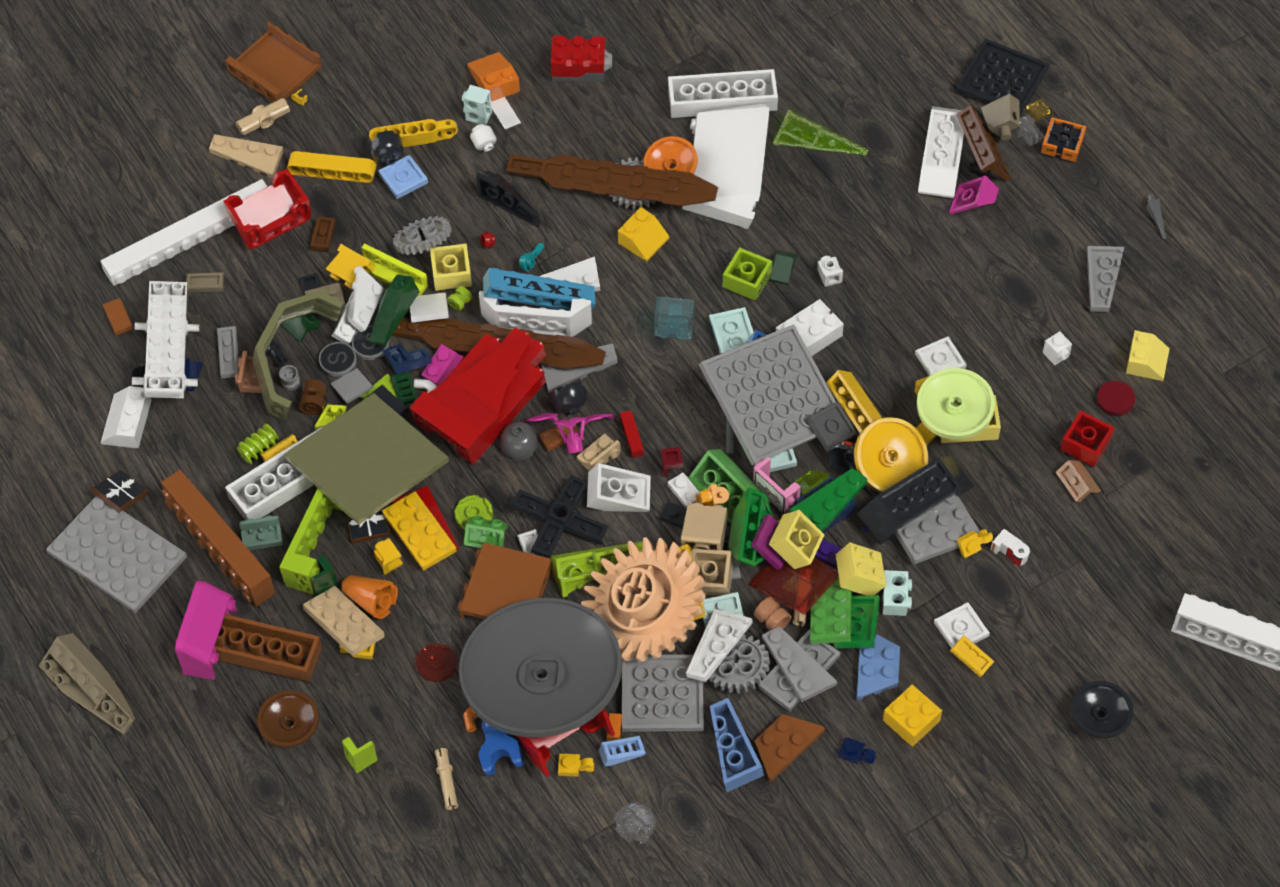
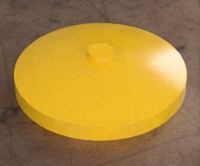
(889, 452)

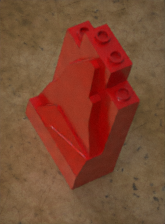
(483, 393)

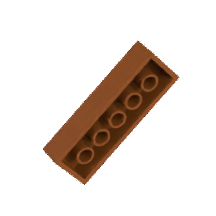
(268, 648)

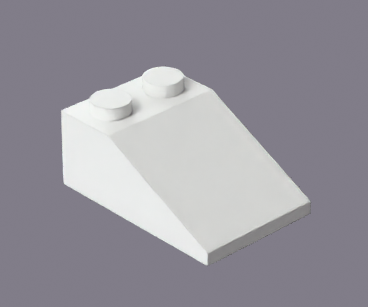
(618, 489)

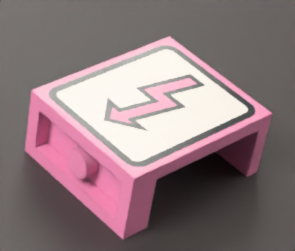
(780, 499)

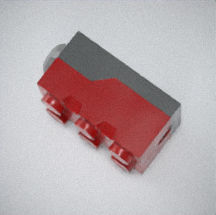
(579, 59)

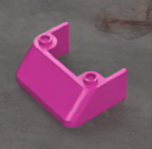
(201, 629)

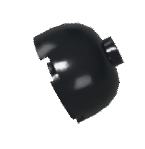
(385, 148)
(569, 398)

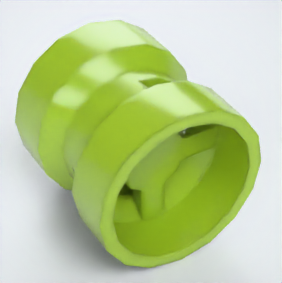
(461, 296)

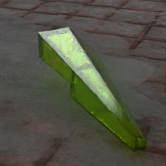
(805, 133)

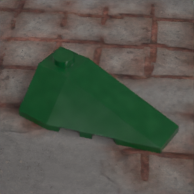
(392, 308)

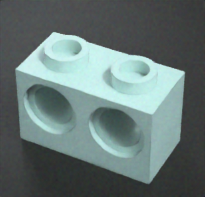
(477, 105)
(892, 592)

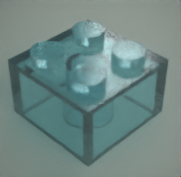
(674, 318)

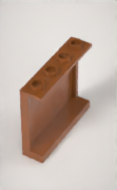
(275, 64)
(501, 579)

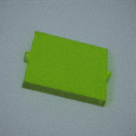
(810, 480)

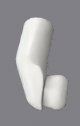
(424, 384)

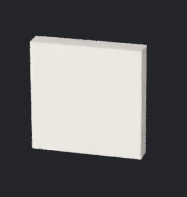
(429, 307)
(940, 356)
(959, 623)

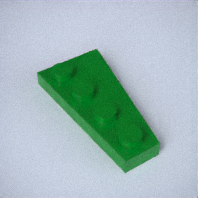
(829, 501)

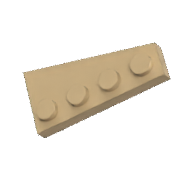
(256, 155)

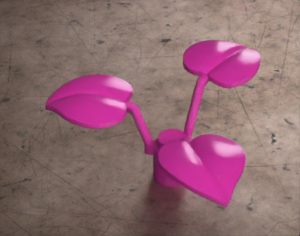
(573, 439)

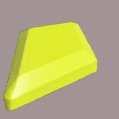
(329, 414)

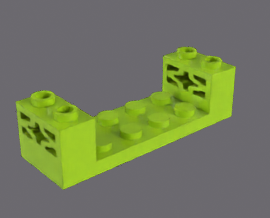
(297, 566)

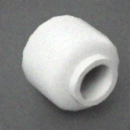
(483, 138)

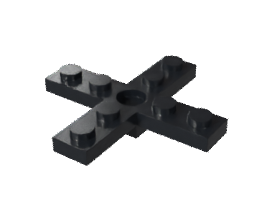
(554, 525)

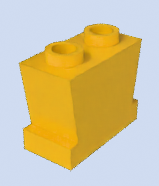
(344, 265)

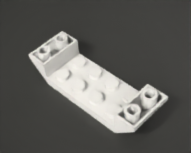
(941, 153)
(538, 319)

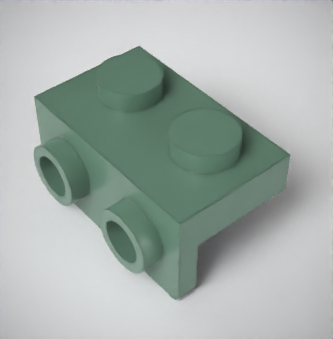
(261, 532)

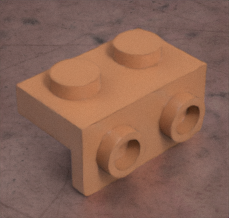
(247, 376)

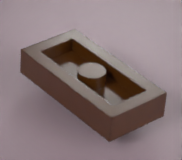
(323, 234)

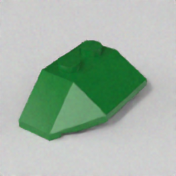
(745, 525)

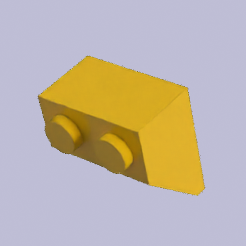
(642, 234)

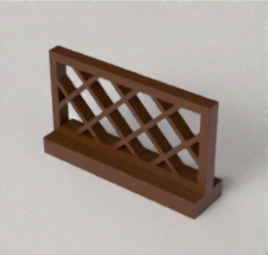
(982, 143)

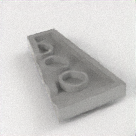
(1103, 270)
(560, 377)
(801, 670)

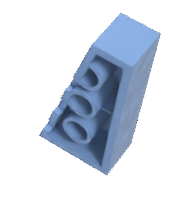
(735, 751)

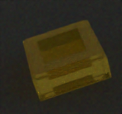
(1038, 110)

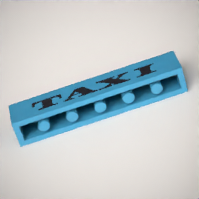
(535, 289)

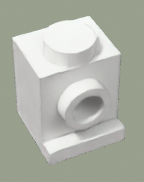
(830, 271)

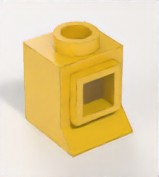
(387, 556)

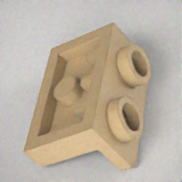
(599, 452)

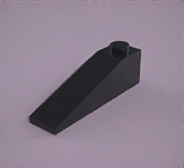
(500, 193)

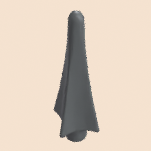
(1154, 209)

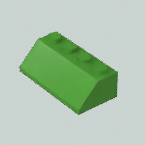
(721, 470)

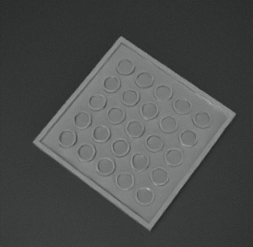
(769, 392)

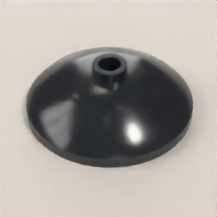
(1103, 699)

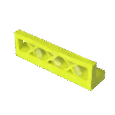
(389, 267)

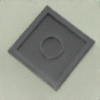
(831, 426)

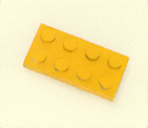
(419, 531)

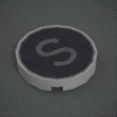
(363, 348)
(337, 359)

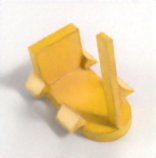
(296, 98)

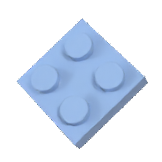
(403, 176)

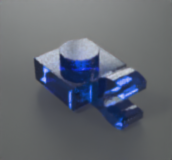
(854, 751)

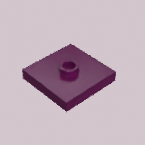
(762, 541)

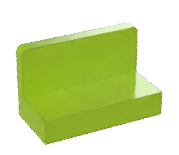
(360, 757)

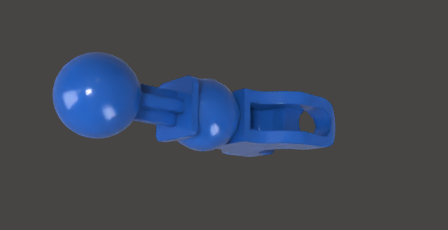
(496, 746)

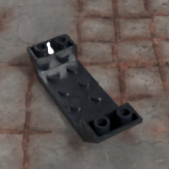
(913, 497)

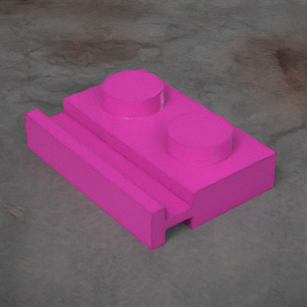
(442, 365)

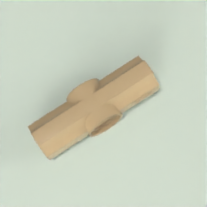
(262, 116)

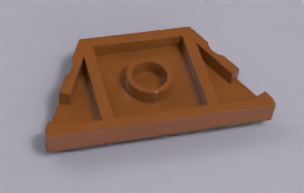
(785, 742)

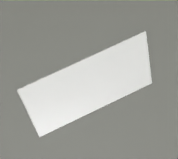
(505, 113)

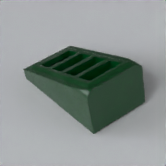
(403, 381)

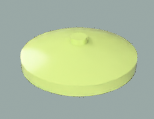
(955, 403)

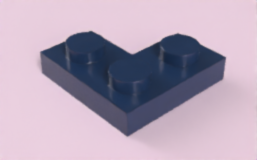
(403, 361)

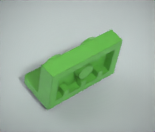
(483, 530)

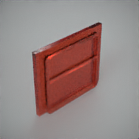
(796, 587)

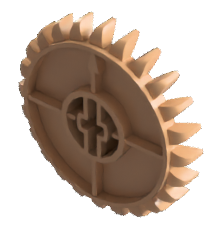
(648, 598)

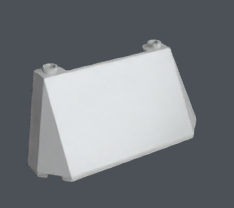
(731, 157)

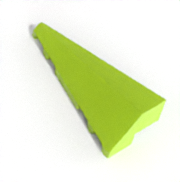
(575, 568)

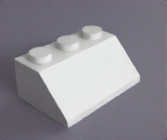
(126, 418)

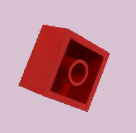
(1087, 438)

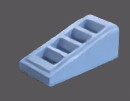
(623, 756)

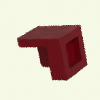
(671, 459)

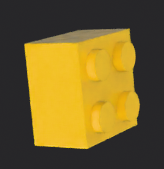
(912, 715)

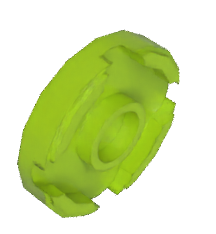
(470, 507)

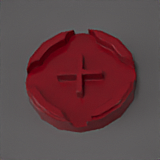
(1115, 398)

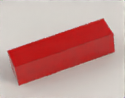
(631, 434)

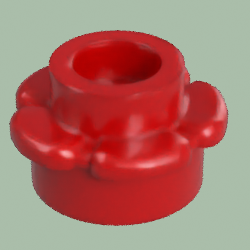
(487, 240)

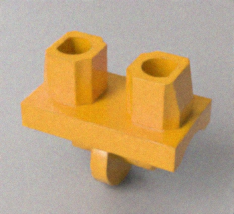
(712, 495)

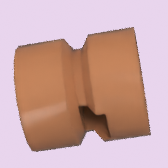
(769, 613)

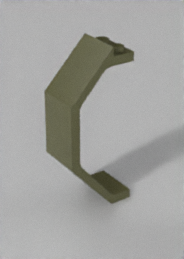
(316, 302)

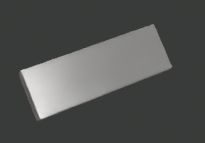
(228, 351)

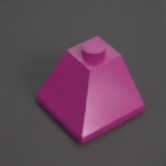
(974, 195)

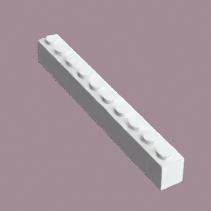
(172, 239)

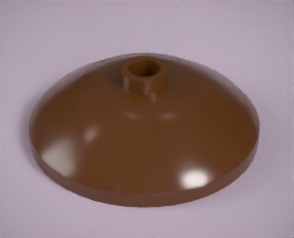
(287, 708)

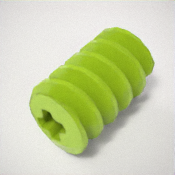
(257, 443)

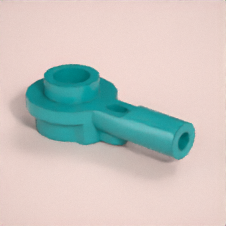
(527, 260)

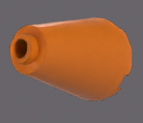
(371, 594)

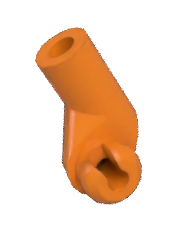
(469, 718)

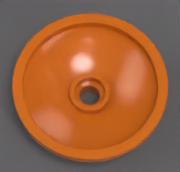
(672, 152)

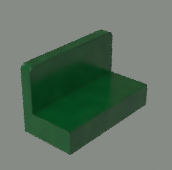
(299, 326)
(326, 578)

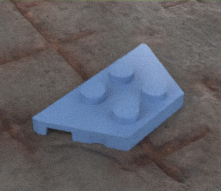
(878, 668)

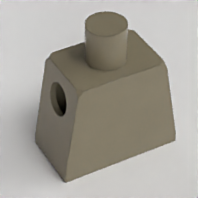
(1002, 116)

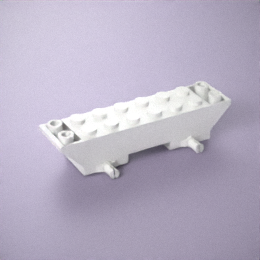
(166, 341)

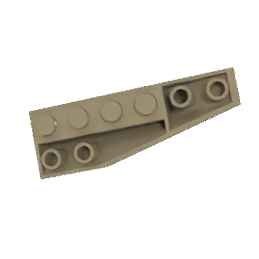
(86, 681)

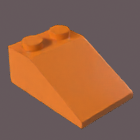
(495, 75)

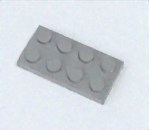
(778, 686)

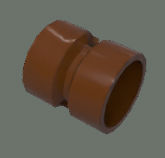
(313, 397)

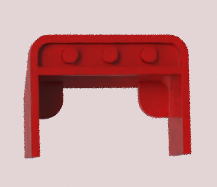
(538, 747)

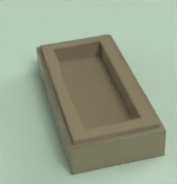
(205, 282)

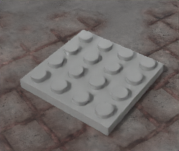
(936, 530)
(661, 695)

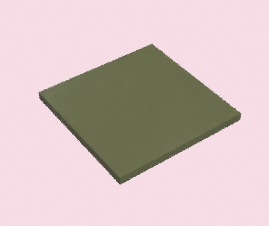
(366, 458)

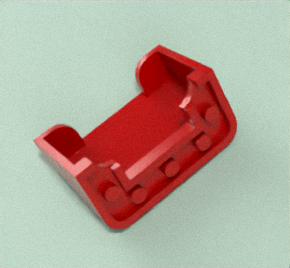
(269, 210)

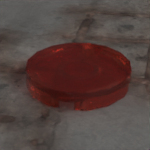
(436, 662)

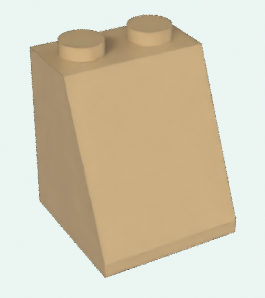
(704, 527)

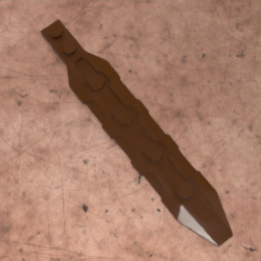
(606, 177)
(461, 336)

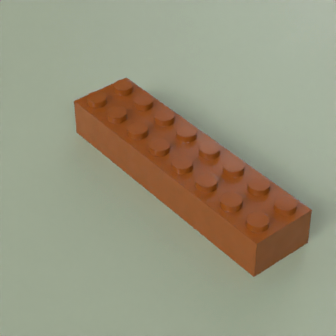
(217, 538)

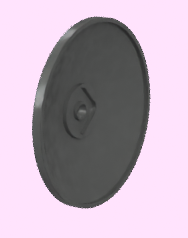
(534, 638)

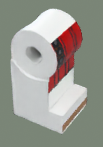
(1011, 546)

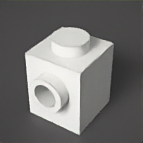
(1057, 348)

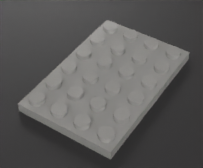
(116, 554)

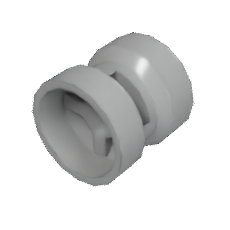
(289, 377)

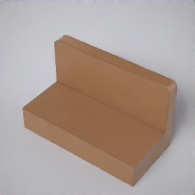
(1077, 480)

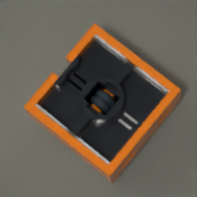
(1063, 139)

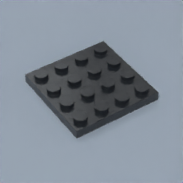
(1001, 72)

